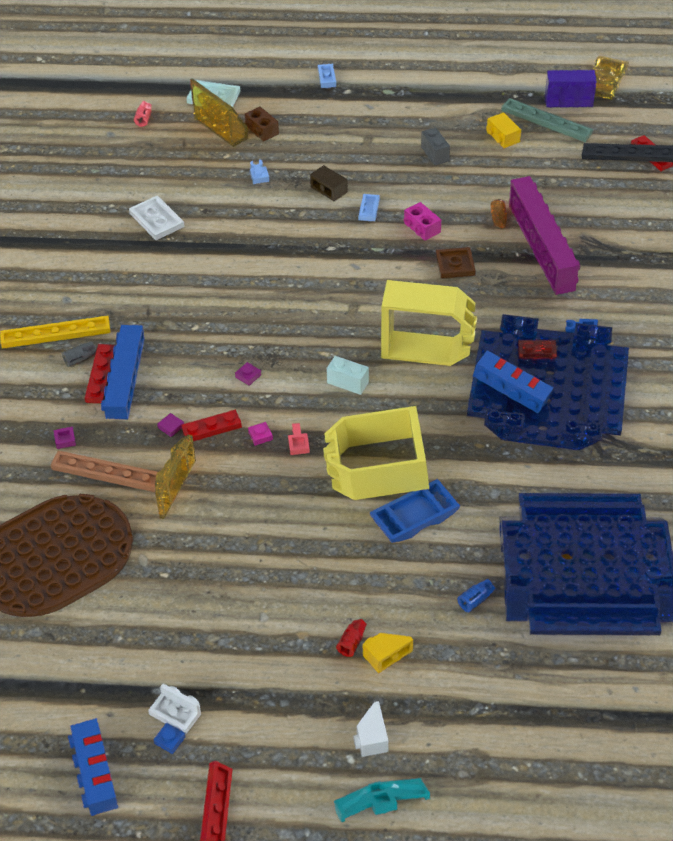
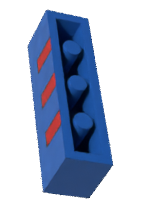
(512, 381)
(93, 766)

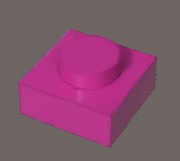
(260, 433)

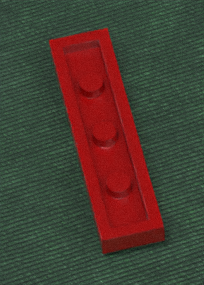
(99, 374)
(216, 802)

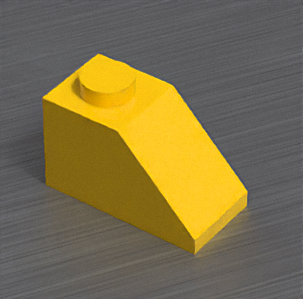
(386, 649)

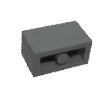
(435, 146)

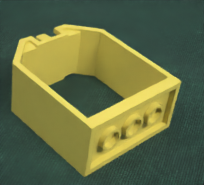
(429, 300)
(377, 479)

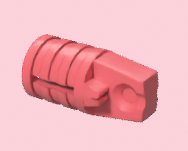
(143, 112)

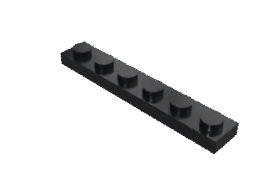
(627, 152)

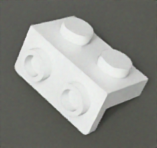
(175, 708)

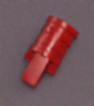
(351, 638)

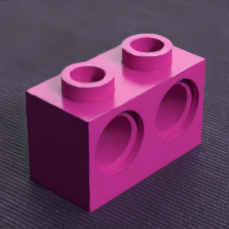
(422, 221)

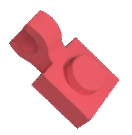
(298, 442)

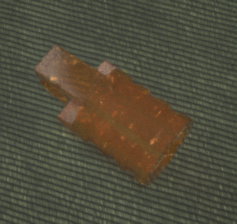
(499, 213)

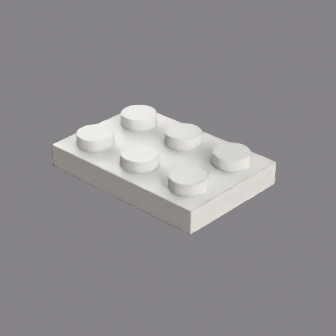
(156, 217)

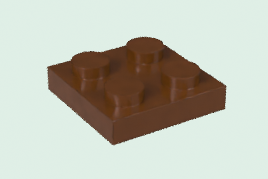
(455, 262)

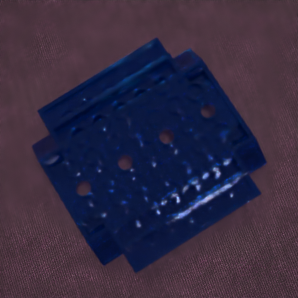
(585, 385)
(587, 591)

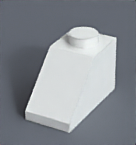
(371, 733)

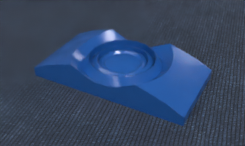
(415, 511)

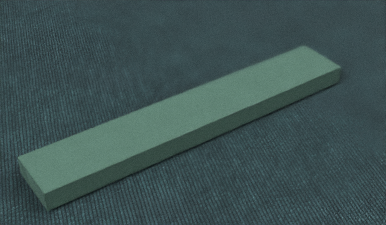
(547, 120)

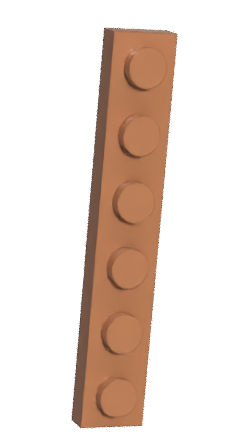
(104, 470)

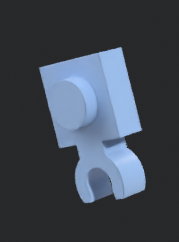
(258, 173)

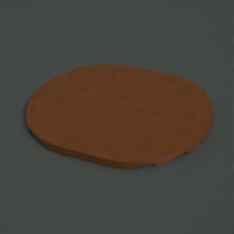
(60, 553)

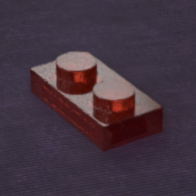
(537, 349)

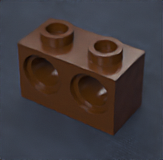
(261, 123)

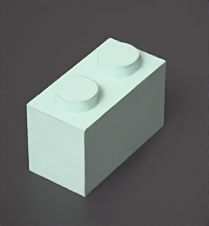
(347, 375)

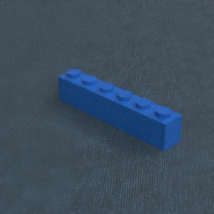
(123, 372)

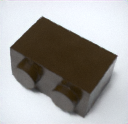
(329, 183)

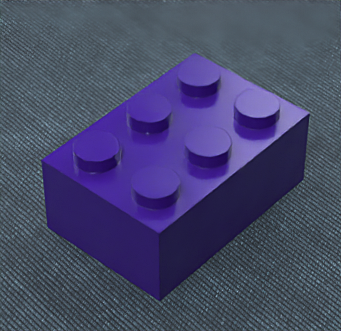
(570, 88)

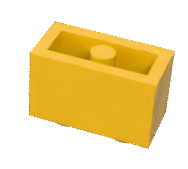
(503, 130)

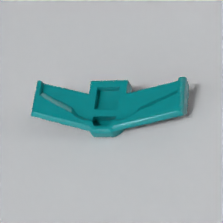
(380, 797)

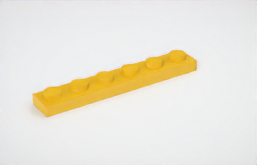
(55, 331)

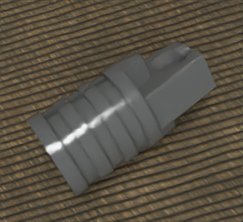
(78, 353)

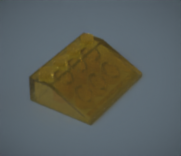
(217, 115)

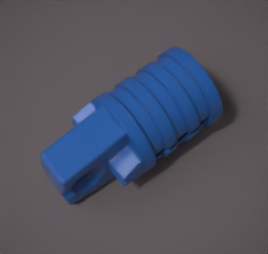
(479, 592)

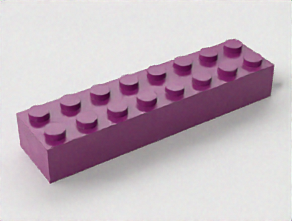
(543, 235)

